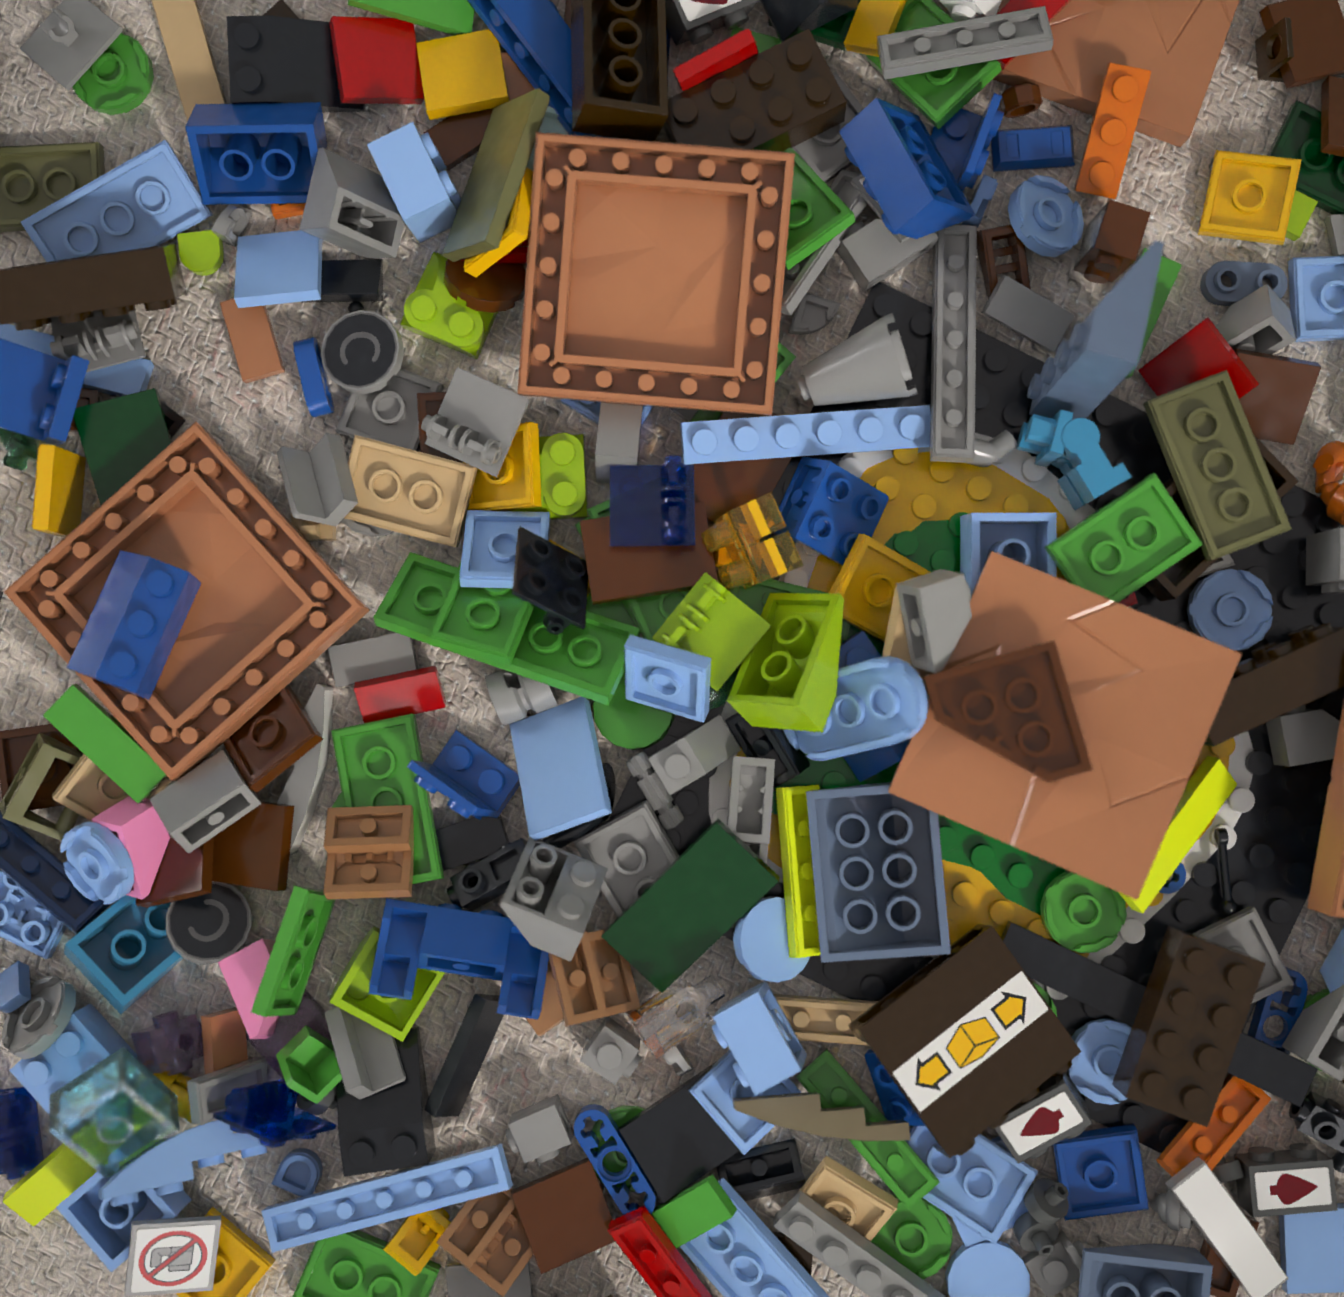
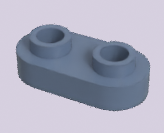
(1244, 278)

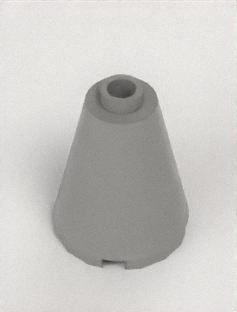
(860, 368)

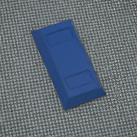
(1032, 148)

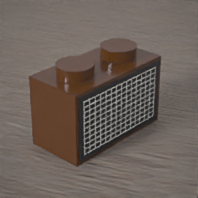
(1111, 242)

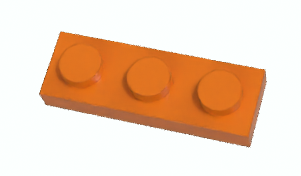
(1112, 130)
(1233, 1113)

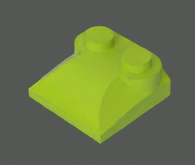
(443, 319)
(562, 477)
(388, 1014)

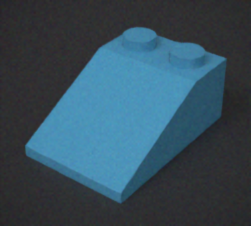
(124, 951)

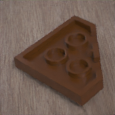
(1015, 709)

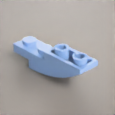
(171, 1161)

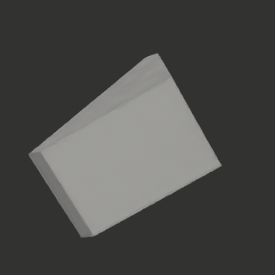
(617, 438)

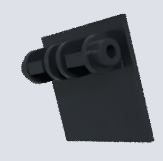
(551, 581)

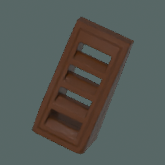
(988, 254)

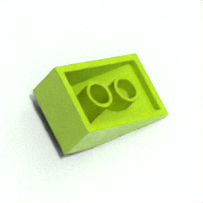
(794, 666)

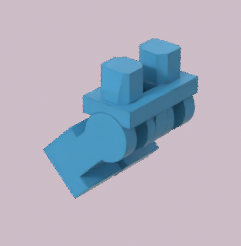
(1075, 451)

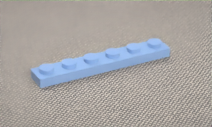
(805, 434)
(387, 1198)

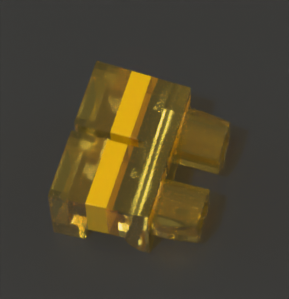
(753, 561)

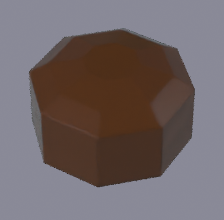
(1020, 100)

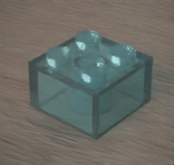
(113, 1113)

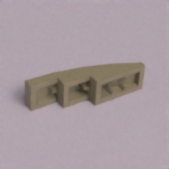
(804, 1114)

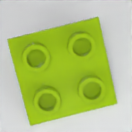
(715, 626)

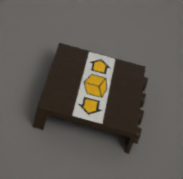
(967, 1039)

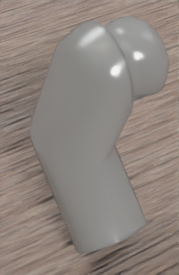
(989, 452)

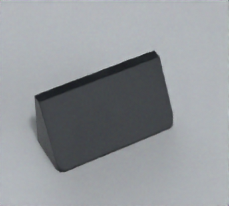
(351, 281)
(769, 744)
(764, 1170)

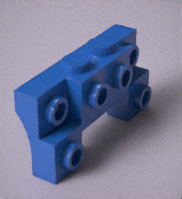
(461, 944)

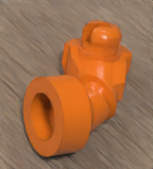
(1329, 472)

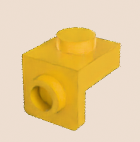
(417, 1238)

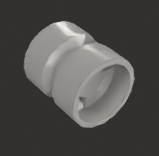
(516, 694)

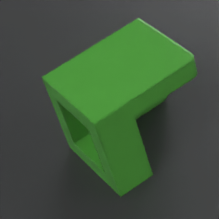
(309, 1064)

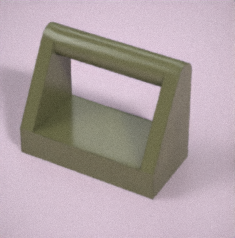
(28, 780)

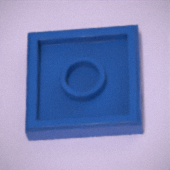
(1101, 1172)

